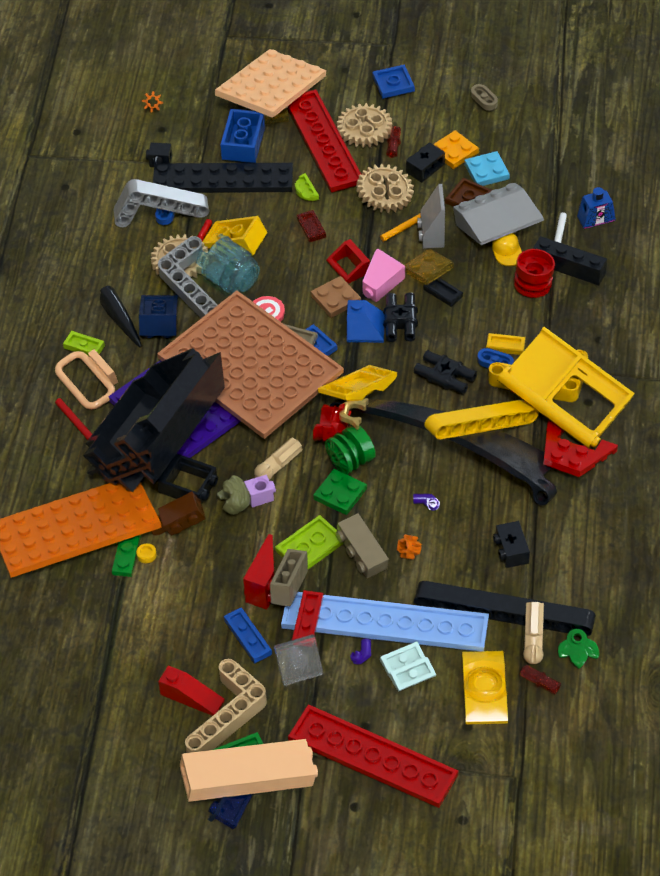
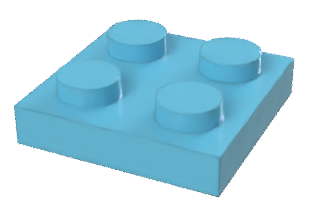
(487, 169)

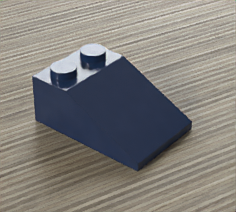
(158, 315)

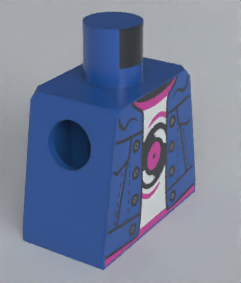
(596, 209)

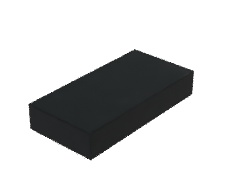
(443, 291)

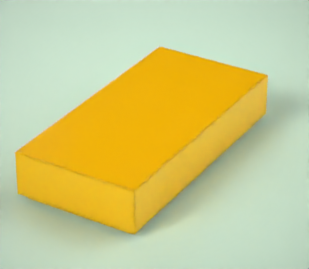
(506, 343)

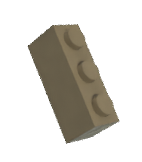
(362, 546)
(289, 577)

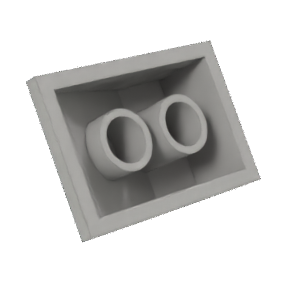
(433, 220)

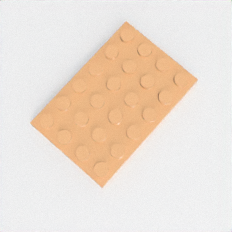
(270, 83)

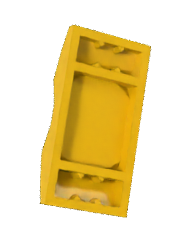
(359, 383)
(484, 687)

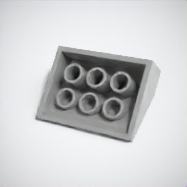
(497, 214)

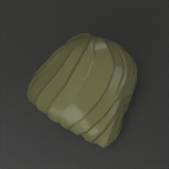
(235, 494)

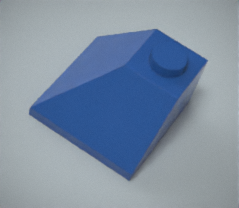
(364, 322)

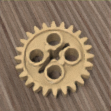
(364, 125)
(373, 190)
(169, 245)

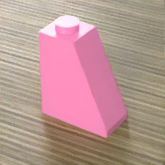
(382, 275)

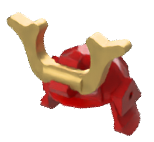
(336, 419)

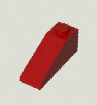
(189, 691)

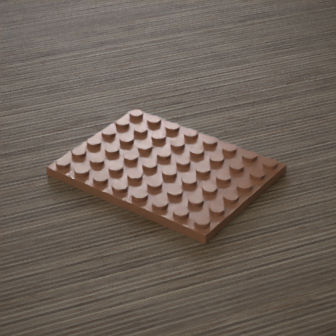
(264, 362)

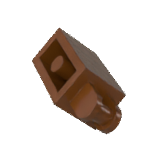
(180, 514)

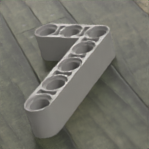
(157, 196)
(186, 283)

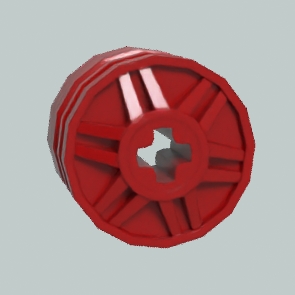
(534, 273)

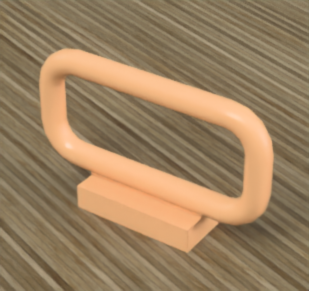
(98, 367)

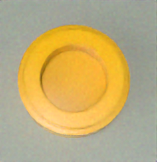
(146, 553)

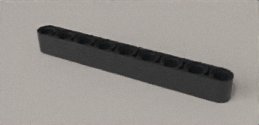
(502, 607)

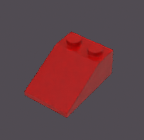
(260, 575)

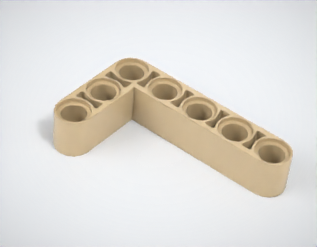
(244, 699)

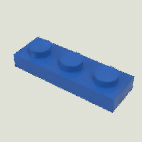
(248, 635)

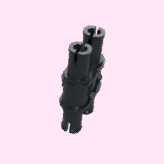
(400, 317)
(445, 372)

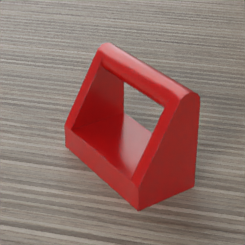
(355, 255)

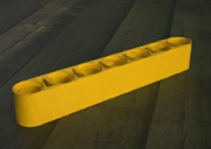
(480, 419)

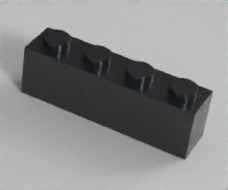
(574, 261)

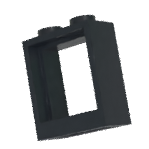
(190, 466)

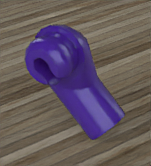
(427, 499)
(364, 654)

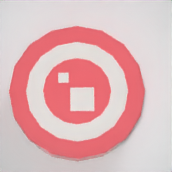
(272, 306)

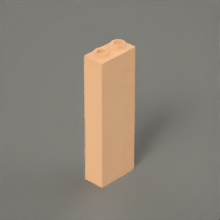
(247, 770)

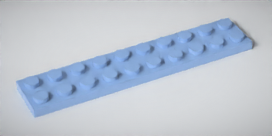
(396, 622)

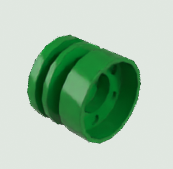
(350, 449)

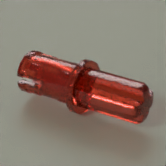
(393, 142)
(540, 679)

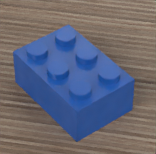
(242, 135)

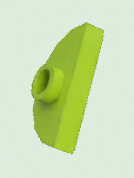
(305, 189)

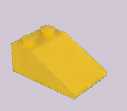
(246, 232)

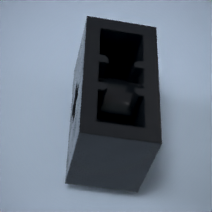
(425, 162)
(512, 544)

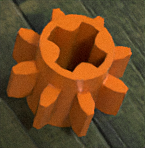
(155, 98)
(409, 547)

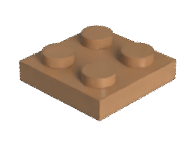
(334, 296)

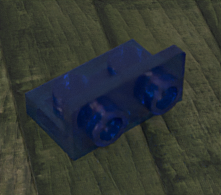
(229, 809)

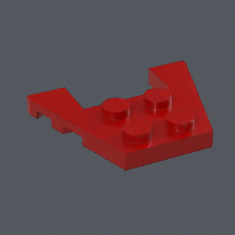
(570, 456)

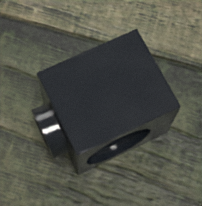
(159, 153)

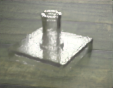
(298, 660)

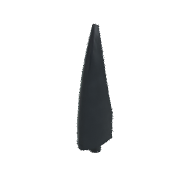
(116, 310)

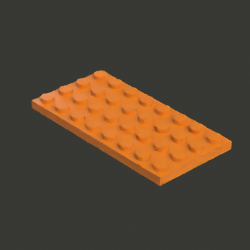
(74, 526)

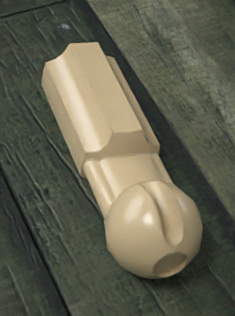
(279, 458)
(534, 632)

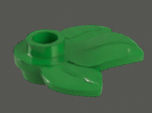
(578, 650)

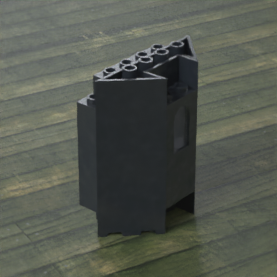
(154, 419)

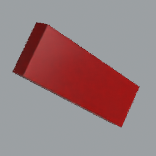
(308, 614)

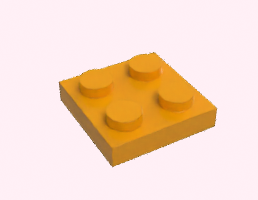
(456, 149)

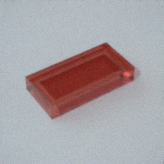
(311, 226)

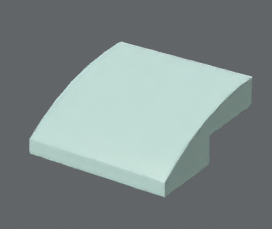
(407, 666)

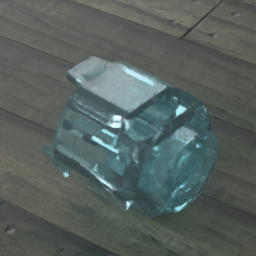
(229, 266)

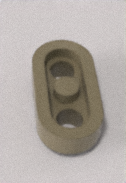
(484, 97)

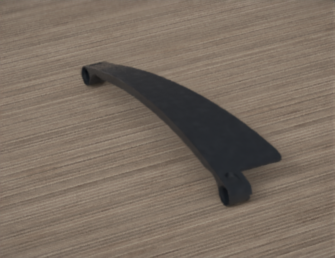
(499, 447)

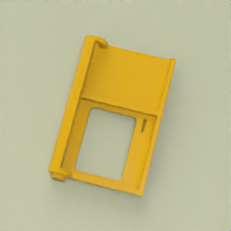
(545, 370)

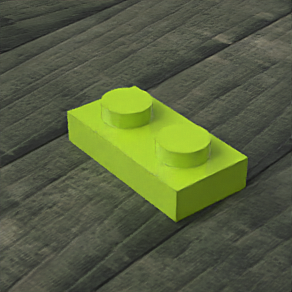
(83, 343)

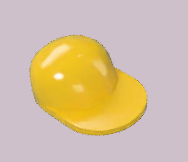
(506, 249)

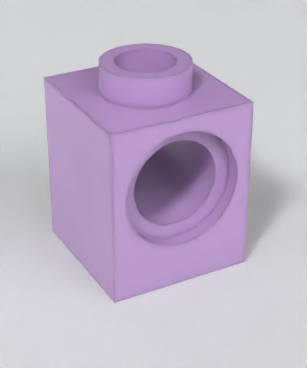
(260, 490)

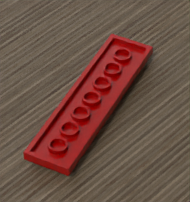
(324, 141)
(374, 756)

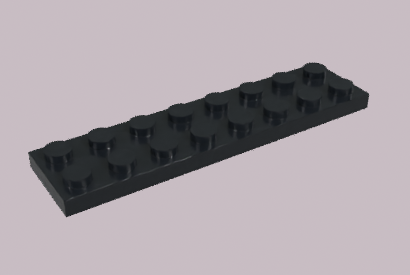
(225, 177)

